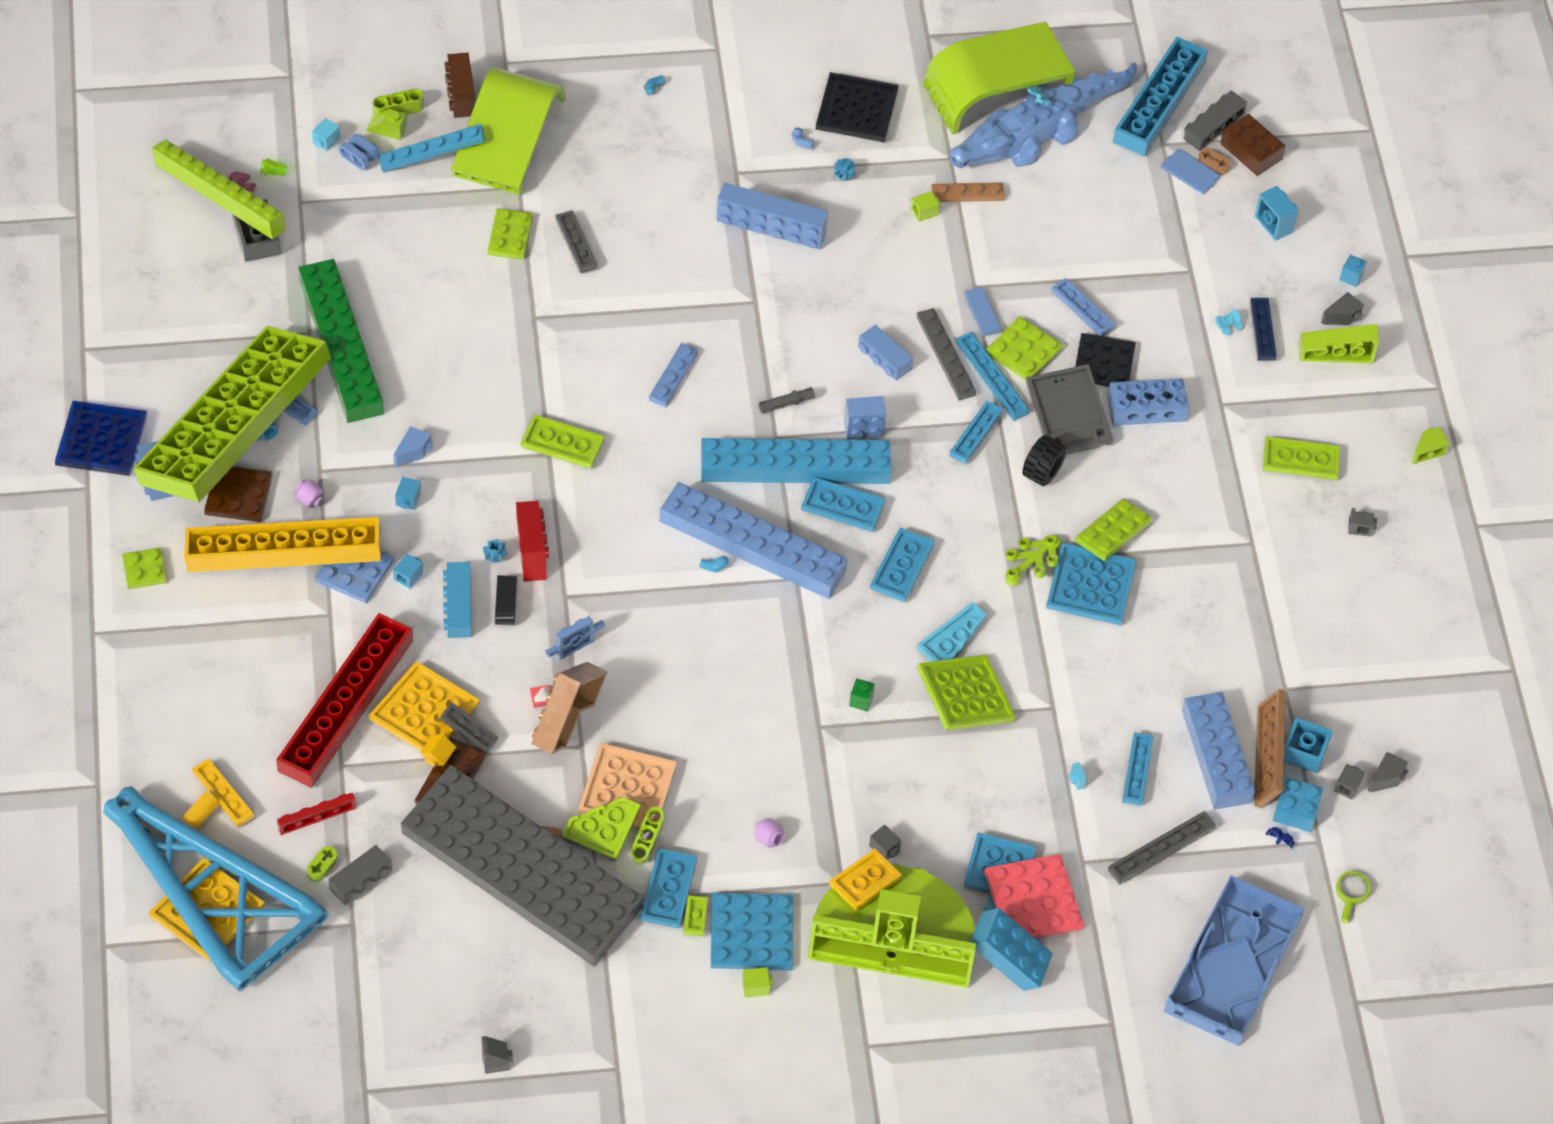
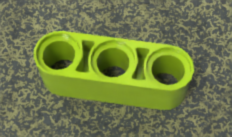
(405, 101)
(648, 826)

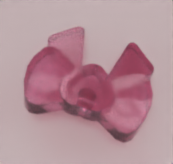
(240, 179)

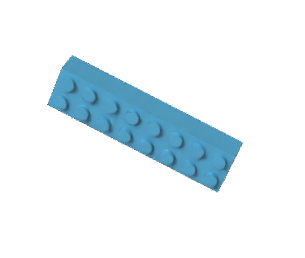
(1160, 96)

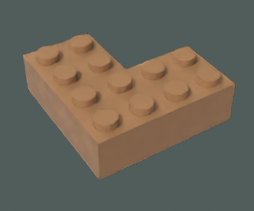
(572, 693)

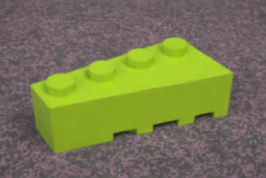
(1340, 345)

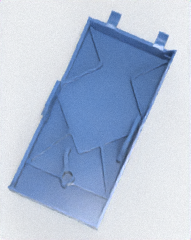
(1234, 960)

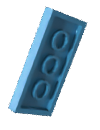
(843, 504)
(902, 564)
(668, 888)

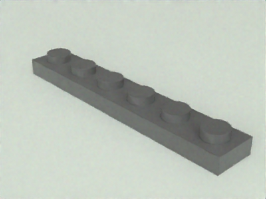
(946, 354)
(1161, 847)

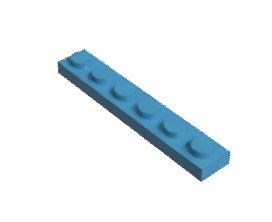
(431, 148)

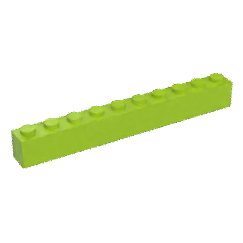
(219, 189)

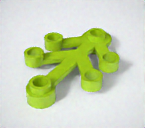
(1049, 544)

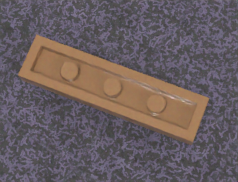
(968, 192)

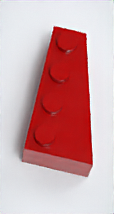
(532, 540)

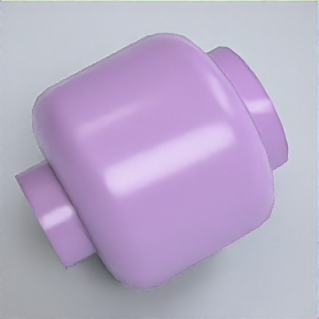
(309, 493)
(769, 832)

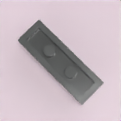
(468, 727)

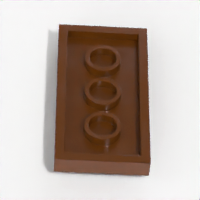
(464, 758)

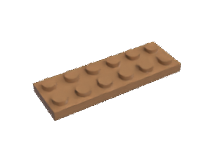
(1270, 748)

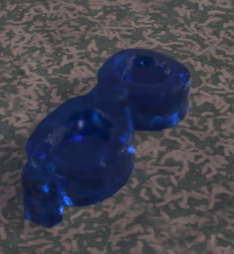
(1285, 837)

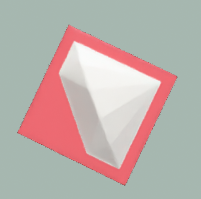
(539, 695)

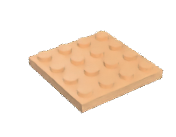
(628, 775)

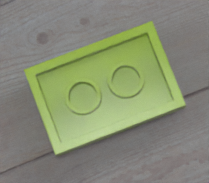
(510, 233)

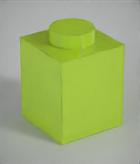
(925, 206)
(756, 982)

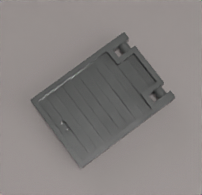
(1070, 408)

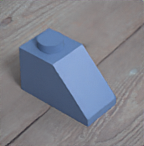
(413, 447)

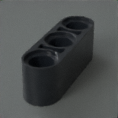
(505, 600)

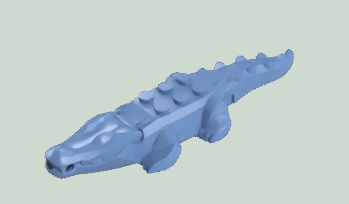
(1021, 129)

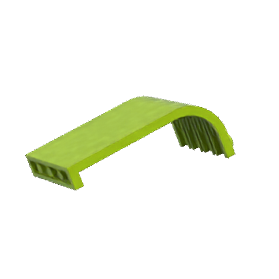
(994, 66)
(512, 119)

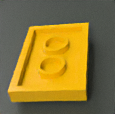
(864, 879)

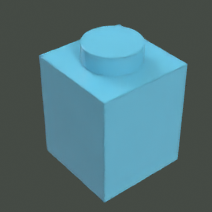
(326, 134)

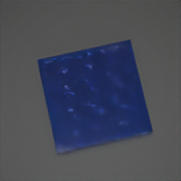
(101, 438)

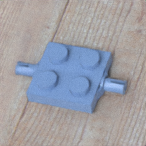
(574, 637)

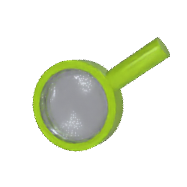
(1353, 890)

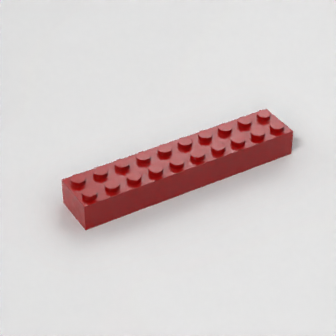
(344, 700)

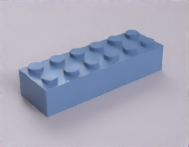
(772, 216)
(1218, 750)

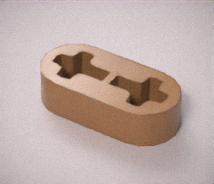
(1214, 161)

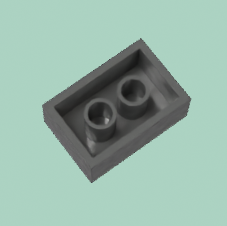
(253, 242)

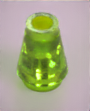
(272, 168)

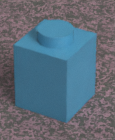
(1353, 270)
(408, 493)
(408, 570)

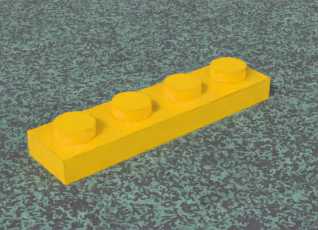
(227, 797)

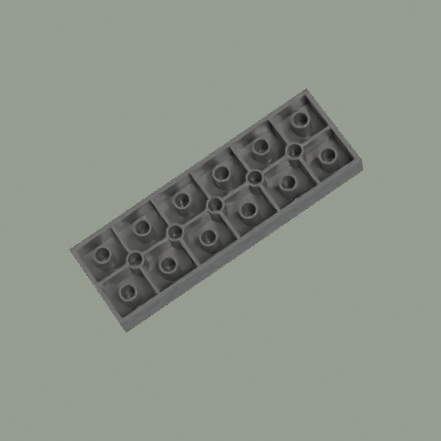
(522, 865)

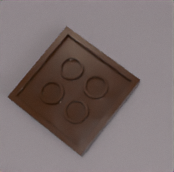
(240, 495)

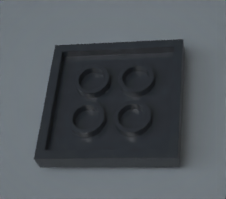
(1107, 357)

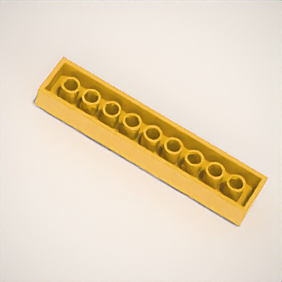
(283, 544)

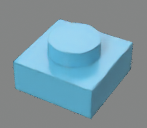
(1077, 776)

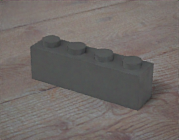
(1214, 120)

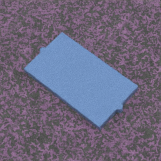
(1190, 171)

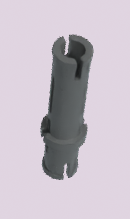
(794, 397)

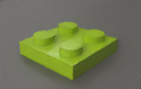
(144, 568)

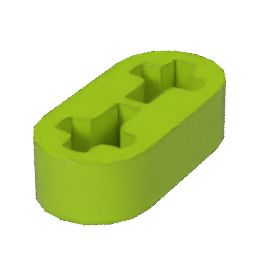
(318, 861)

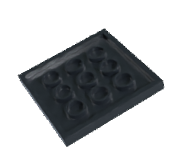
(857, 107)

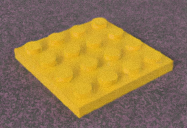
(417, 702)
(215, 892)

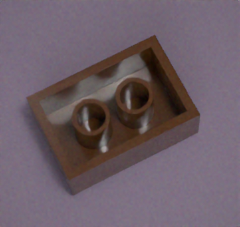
(460, 84)
(1252, 144)

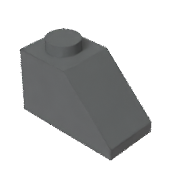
(1343, 311)
(1389, 773)
(495, 1055)

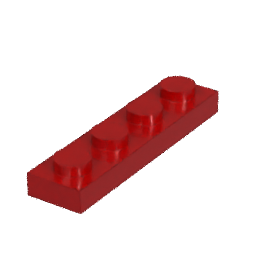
(317, 813)

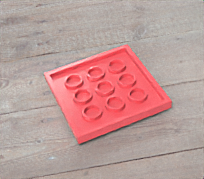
(1036, 895)

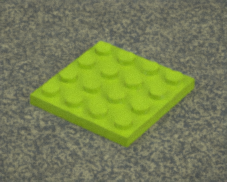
(966, 692)

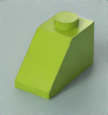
(388, 124)
(1431, 445)

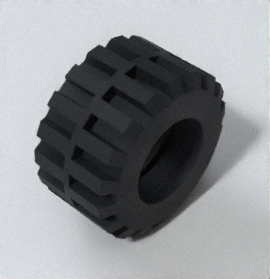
(1044, 460)

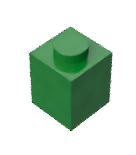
(862, 694)

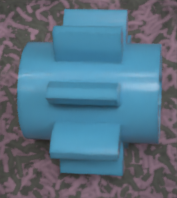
(844, 169)
(494, 551)

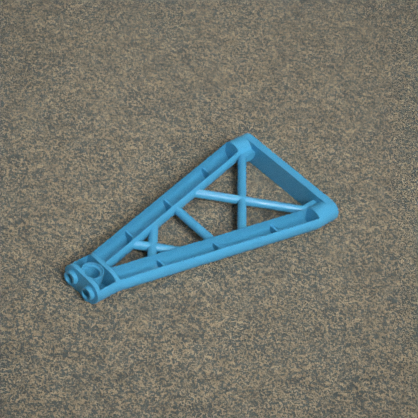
(233, 970)

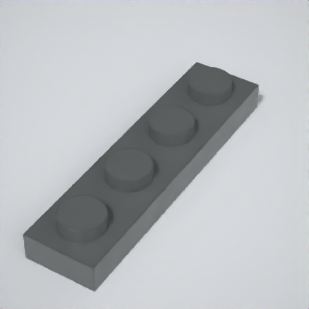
(576, 241)

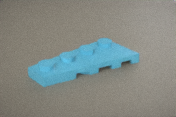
(953, 635)

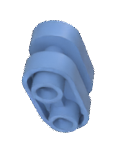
(359, 151)

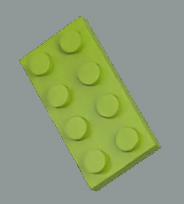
(562, 441)
(1301, 458)
(1113, 529)

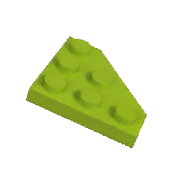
(604, 827)

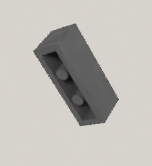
(360, 875)

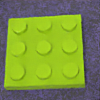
(1024, 348)

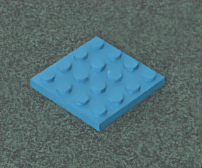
(1089, 585)
(752, 931)

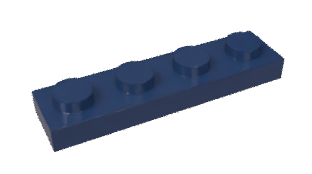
(1263, 329)

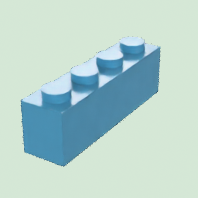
(458, 599)

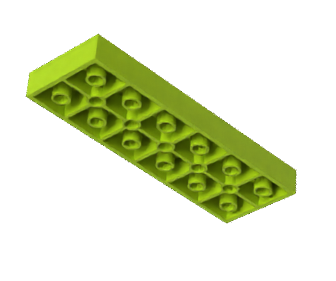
(232, 413)

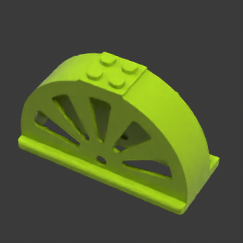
(908, 918)

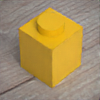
(437, 750)

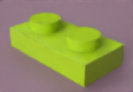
(695, 915)

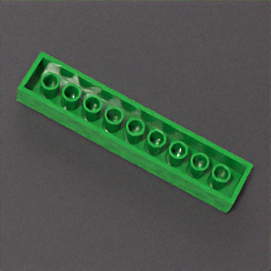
(337, 326)

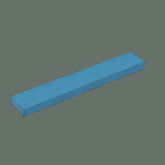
(992, 376)

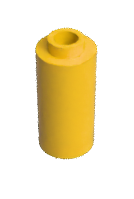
(200, 810)

